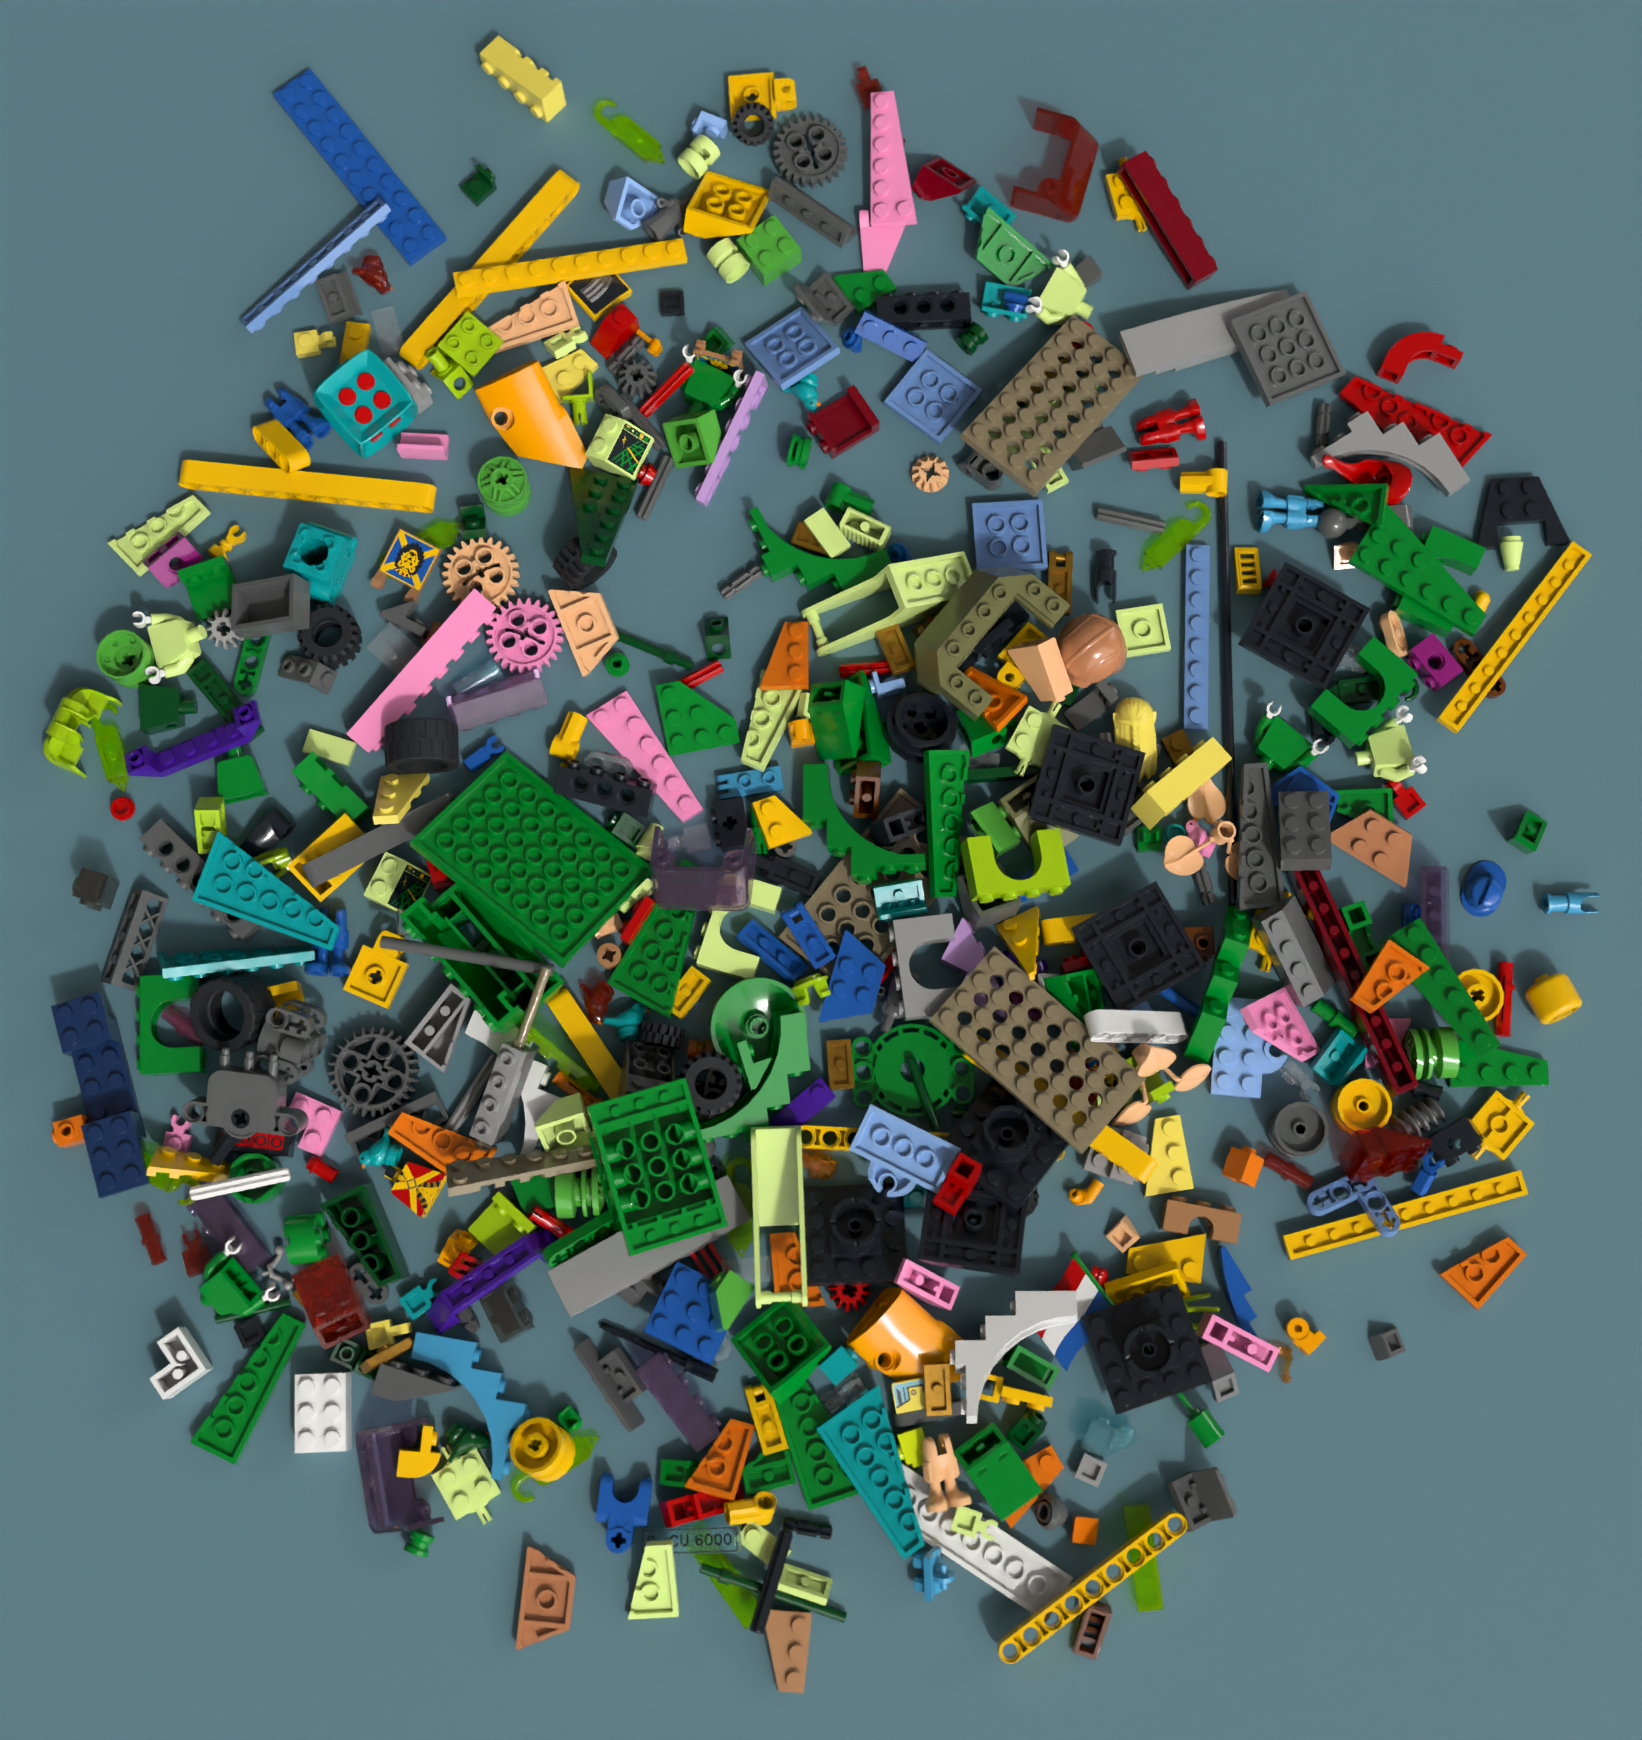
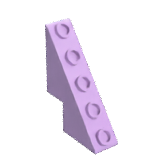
(965, 955)

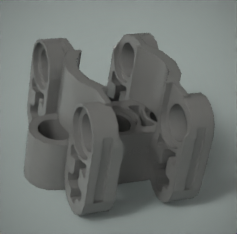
(293, 1039)

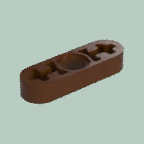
(1467, 667)

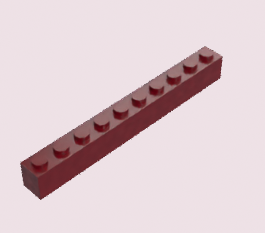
(1348, 973)

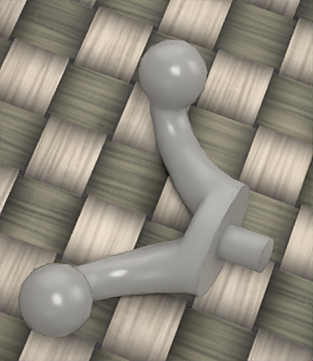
(287, 1284)

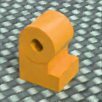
(801, 733)
(1298, 1332)

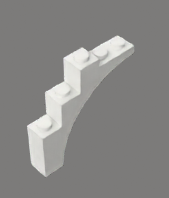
(534, 1099)
(1032, 1313)

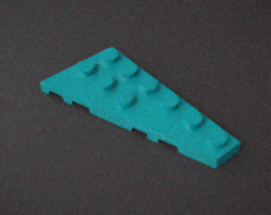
(248, 890)
(228, 960)
(870, 1459)

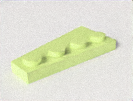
(143, 541)

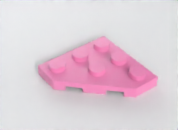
(1281, 1024)

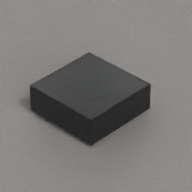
(672, 303)
(250, 1331)

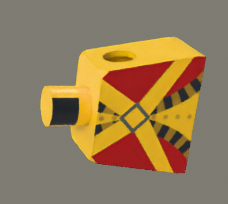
(416, 1186)

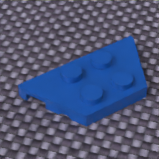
(853, 981)

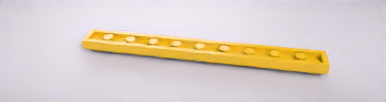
(569, 268)
(1513, 637)
(1410, 1214)

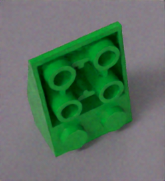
(836, 718)
(997, 1471)

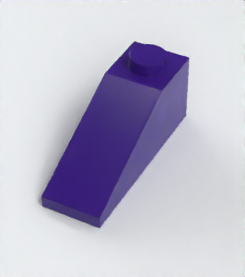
(805, 1105)

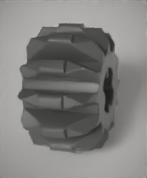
(637, 387)

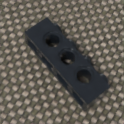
(933, 319)
(568, 785)

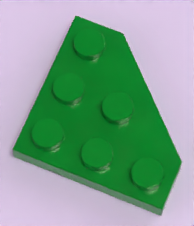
(693, 721)

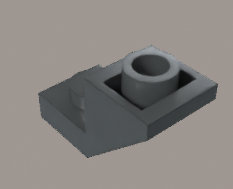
(1221, 1372)

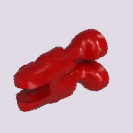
(1165, 427)

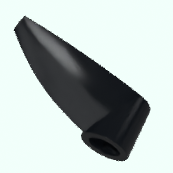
(270, 831)

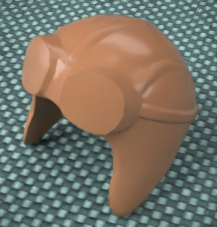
(1091, 649)

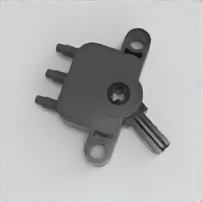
(244, 1104)

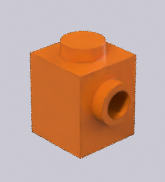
(69, 1131)
(1243, 1166)

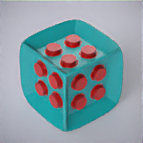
(365, 403)

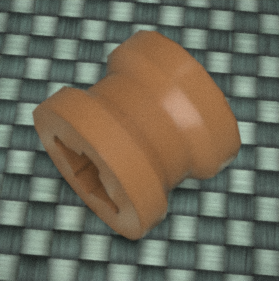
(611, 960)

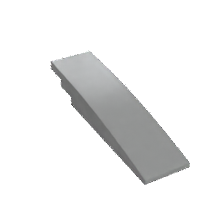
(1189, 337)
(609, 1269)

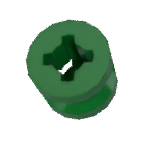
(419, 1543)

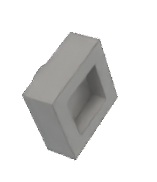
(1090, 1470)

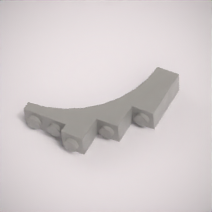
(1430, 457)

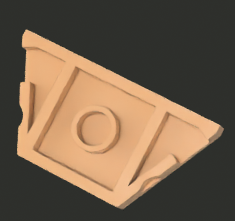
(585, 626)

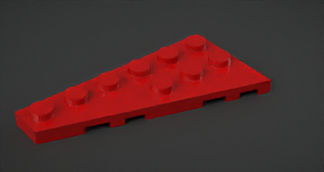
(1419, 419)

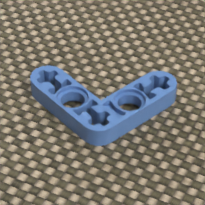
(1361, 1194)

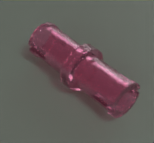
(181, 1024)

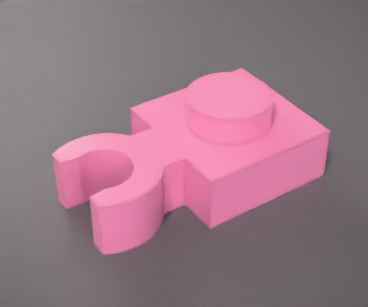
(178, 1138)

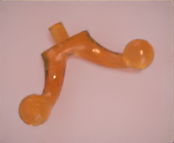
(1286, 1354)

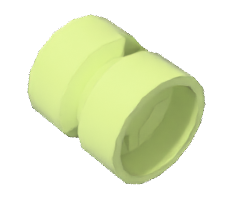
(698, 156)
(730, 262)

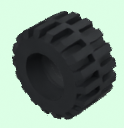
(578, 574)
(343, 649)
(732, 1079)

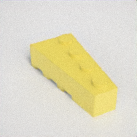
(522, 77)

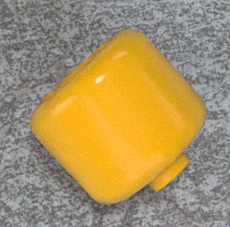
(1553, 998)

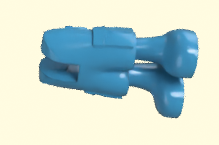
(1293, 508)

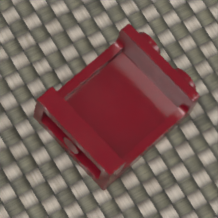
(843, 423)

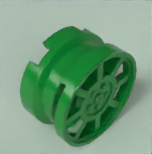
(802, 451)

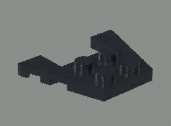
(1519, 502)

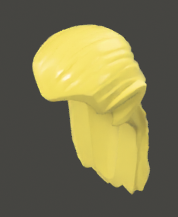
(1135, 729)

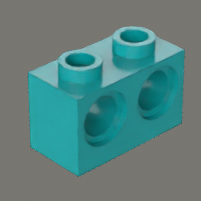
(839, 1364)

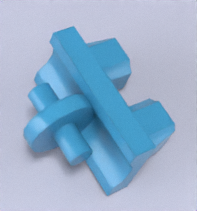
(935, 1575)

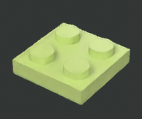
(1144, 629)

